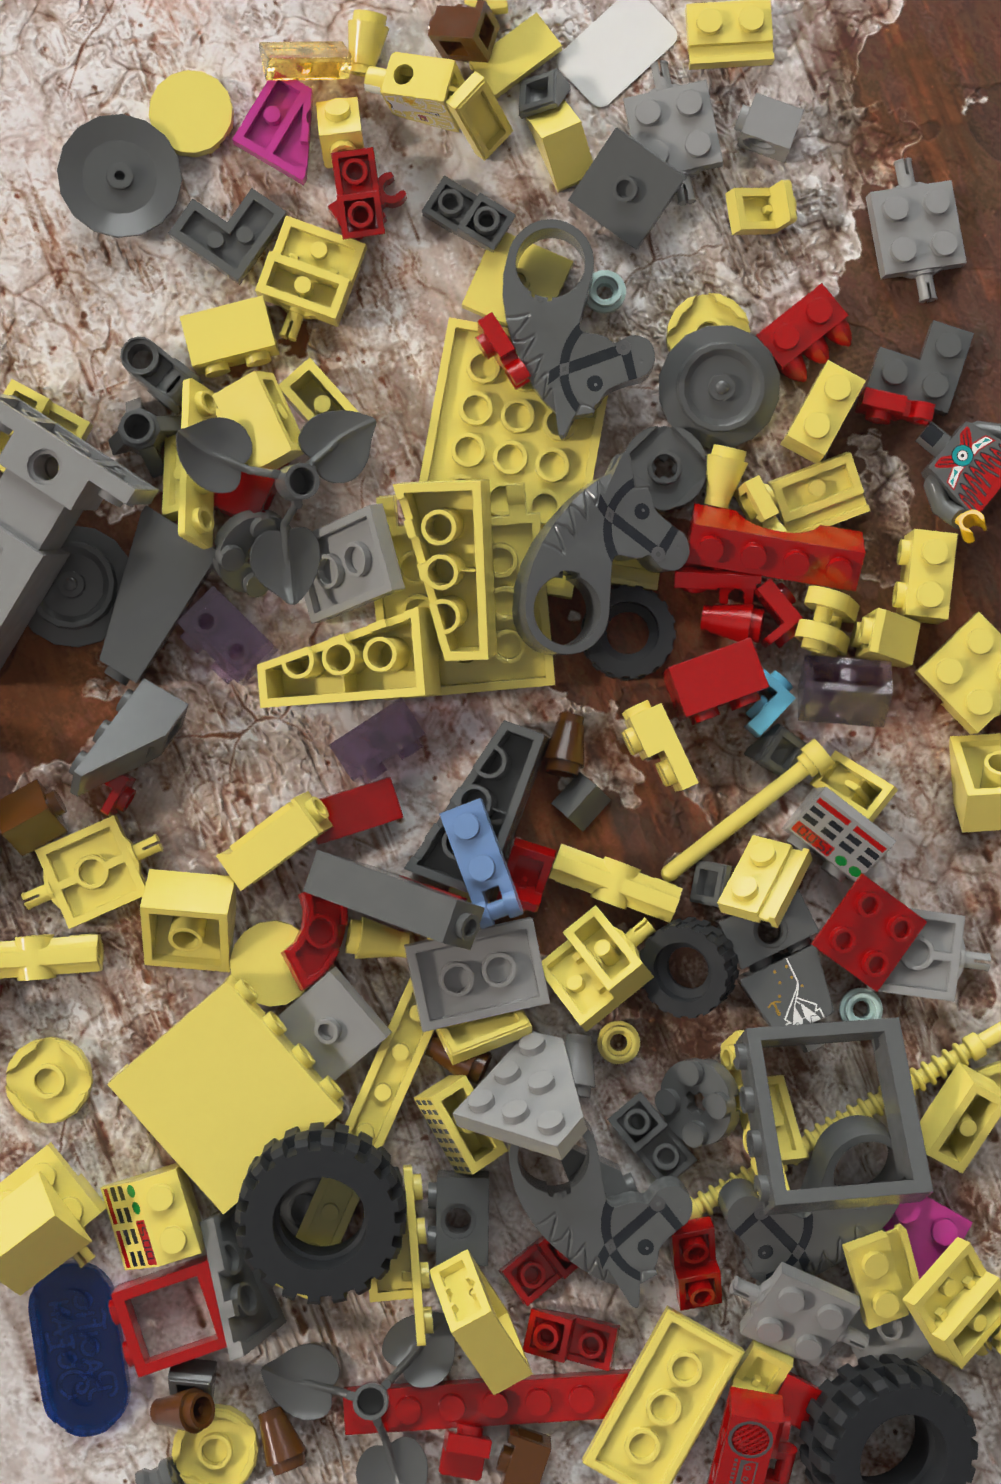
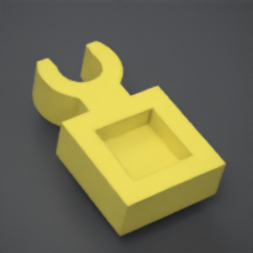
(759, 504)

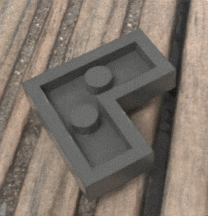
(234, 244)
(930, 377)

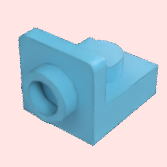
(766, 711)

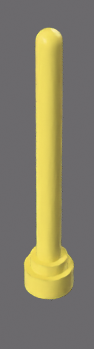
(810, 762)

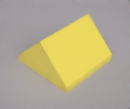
(36, 1234)

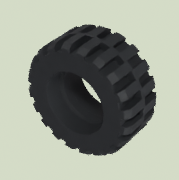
(308, 1267)
(869, 1396)

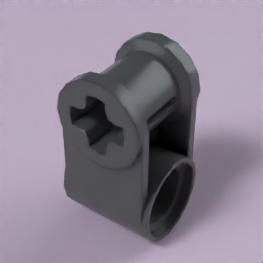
(162, 377)

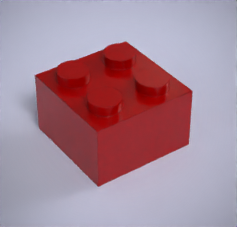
(715, 679)

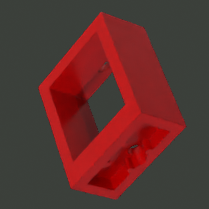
(123, 1313)

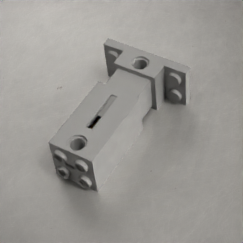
(44, 504)

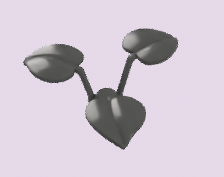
(338, 452)
(305, 1381)

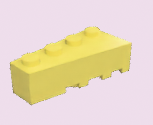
(455, 561)
(373, 662)

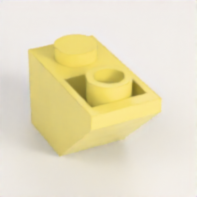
(886, 637)

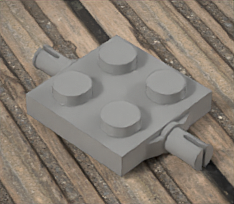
(676, 126)
(916, 230)
(934, 959)
(799, 1314)

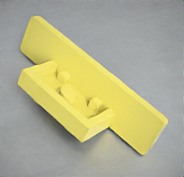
(182, 497)
(787, 1129)
(406, 1273)

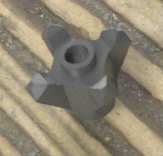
(144, 435)

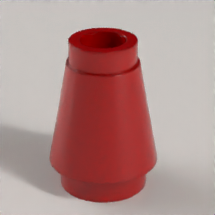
(733, 621)

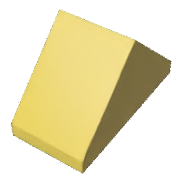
(561, 145)
(856, 786)

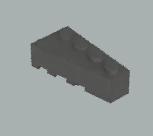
(504, 782)

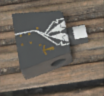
(790, 990)

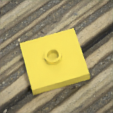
(537, 269)

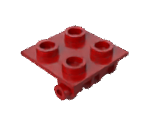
(869, 932)

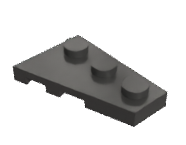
(245, 1304)

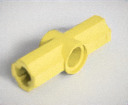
(615, 883)
(47, 956)

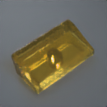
(305, 60)

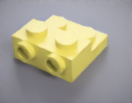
(652, 733)

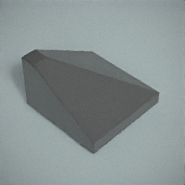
(542, 93)
(776, 750)

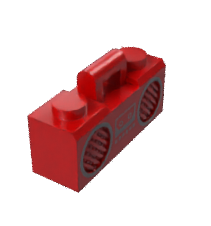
(749, 1437)

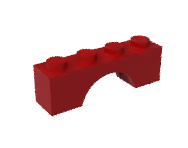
(815, 557)

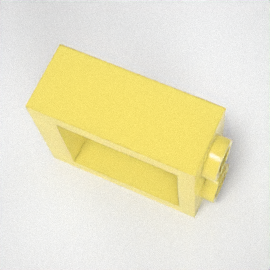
(480, 1322)

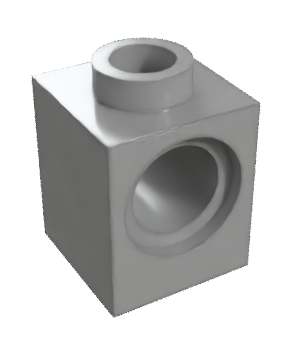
(768, 127)

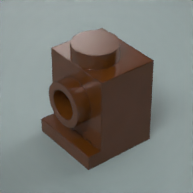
(464, 31)
(525, 1458)

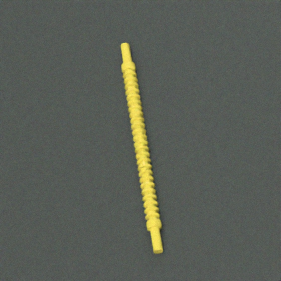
(972, 1046)

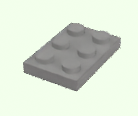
(354, 565)
(491, 979)

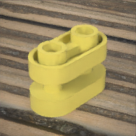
(823, 633)

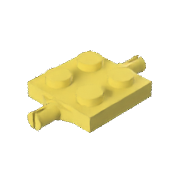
(92, 871)

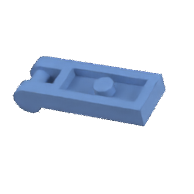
(481, 860)

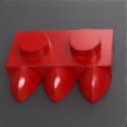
(803, 332)

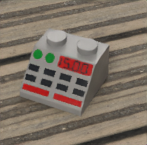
(837, 835)

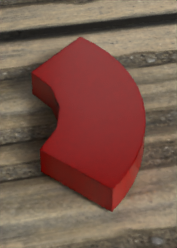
(317, 940)

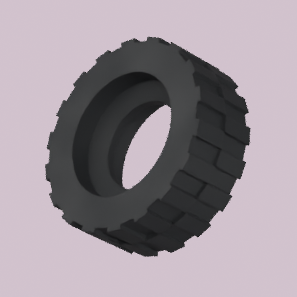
(659, 643)
(713, 947)

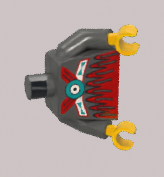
(962, 473)

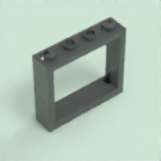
(900, 1109)

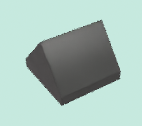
(581, 801)
(709, 882)
(193, 1374)

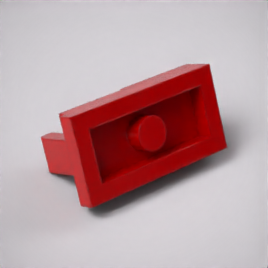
(698, 578)

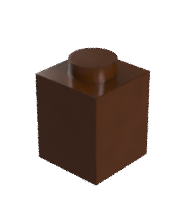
(31, 817)

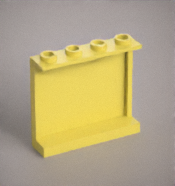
(225, 1089)

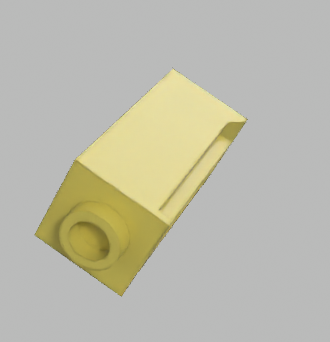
(275, 840)

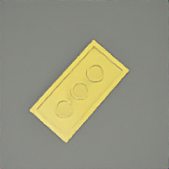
(663, 1402)

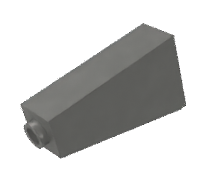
(153, 595)
(394, 899)

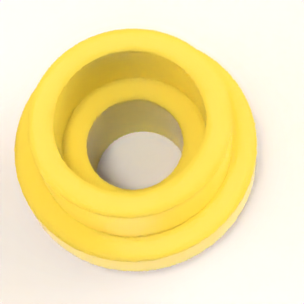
(622, 1055)

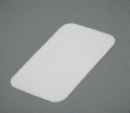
(616, 50)

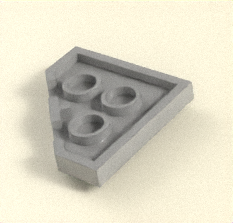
(528, 1099)

